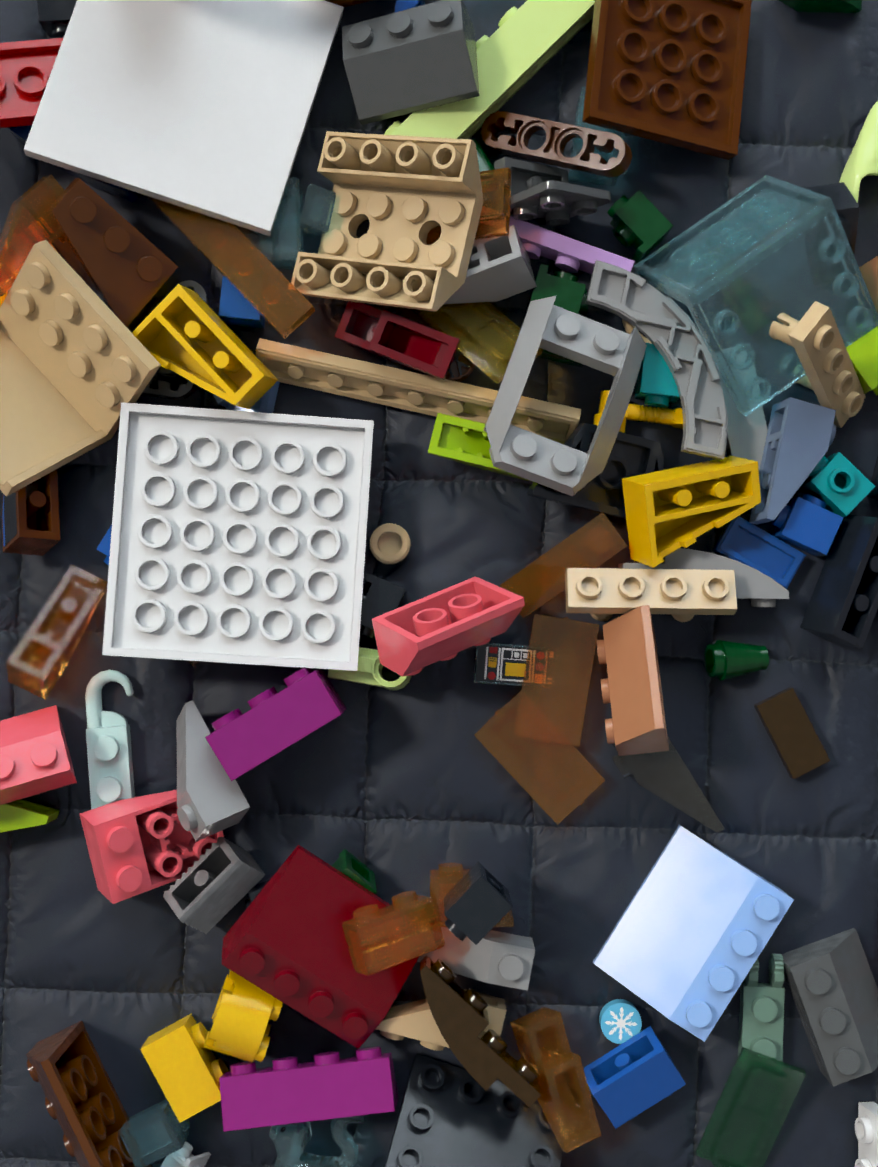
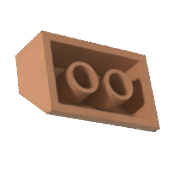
(633, 684)

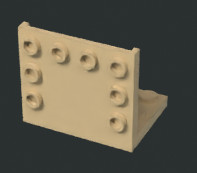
(60, 370)

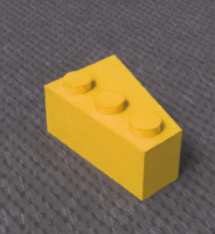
(203, 349)
(684, 502)

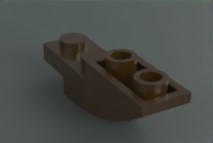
(462, 1024)

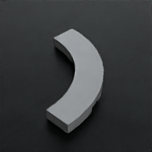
(680, 346)

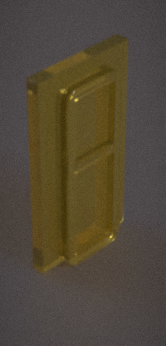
(484, 334)

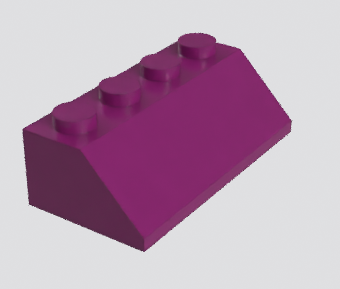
(309, 1090)

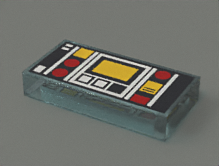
(500, 664)

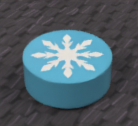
(620, 1021)

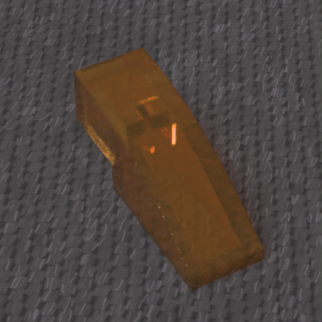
(561, 1077)

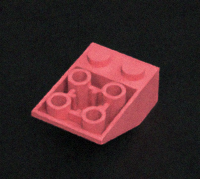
(139, 844)

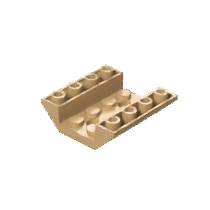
(404, 192)

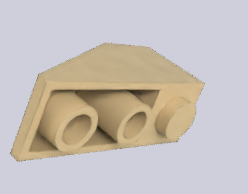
(417, 1022)

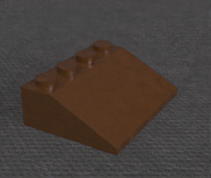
(81, 1097)

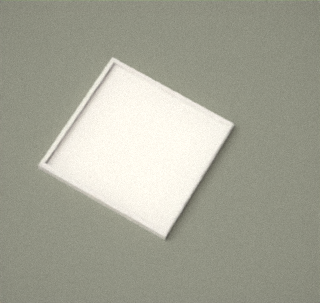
(187, 99)

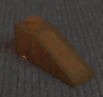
(545, 576)
(55, 633)

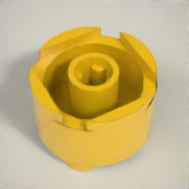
(242, 1020)

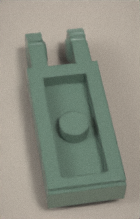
(763, 1010)

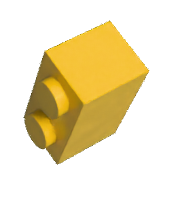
(184, 1067)

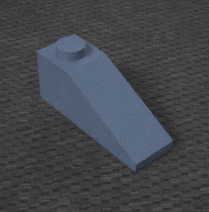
(793, 447)

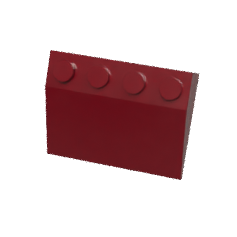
(298, 951)

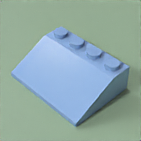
(692, 932)

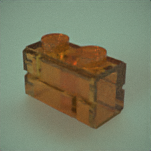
(392, 933)

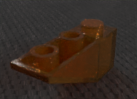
(27, 225)

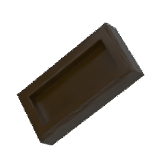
(791, 733)

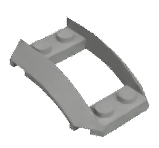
(580, 341)

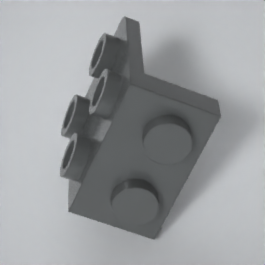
(546, 193)

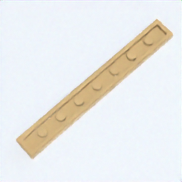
(408, 389)

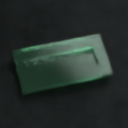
(750, 1111)

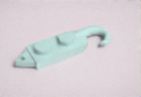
(108, 744)

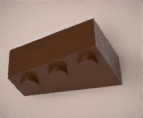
(112, 251)

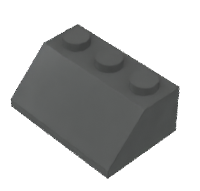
(411, 60)
(836, 1004)

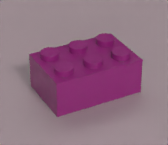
(274, 721)

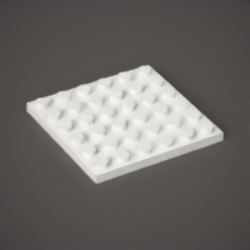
(238, 537)

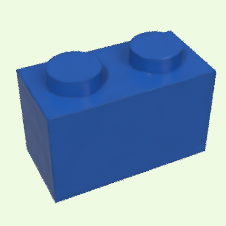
(633, 1077)

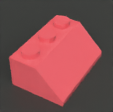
(444, 624)
(33, 755)

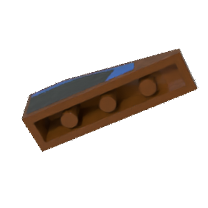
(32, 517)

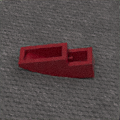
(397, 339)

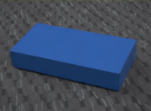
(759, 550)

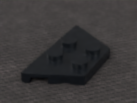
(604, 493)

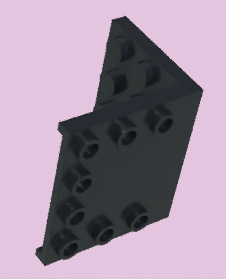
(457, 1123)

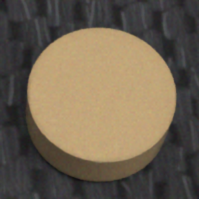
(390, 543)

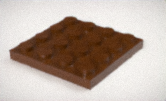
(670, 71)

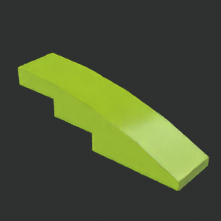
(463, 442)

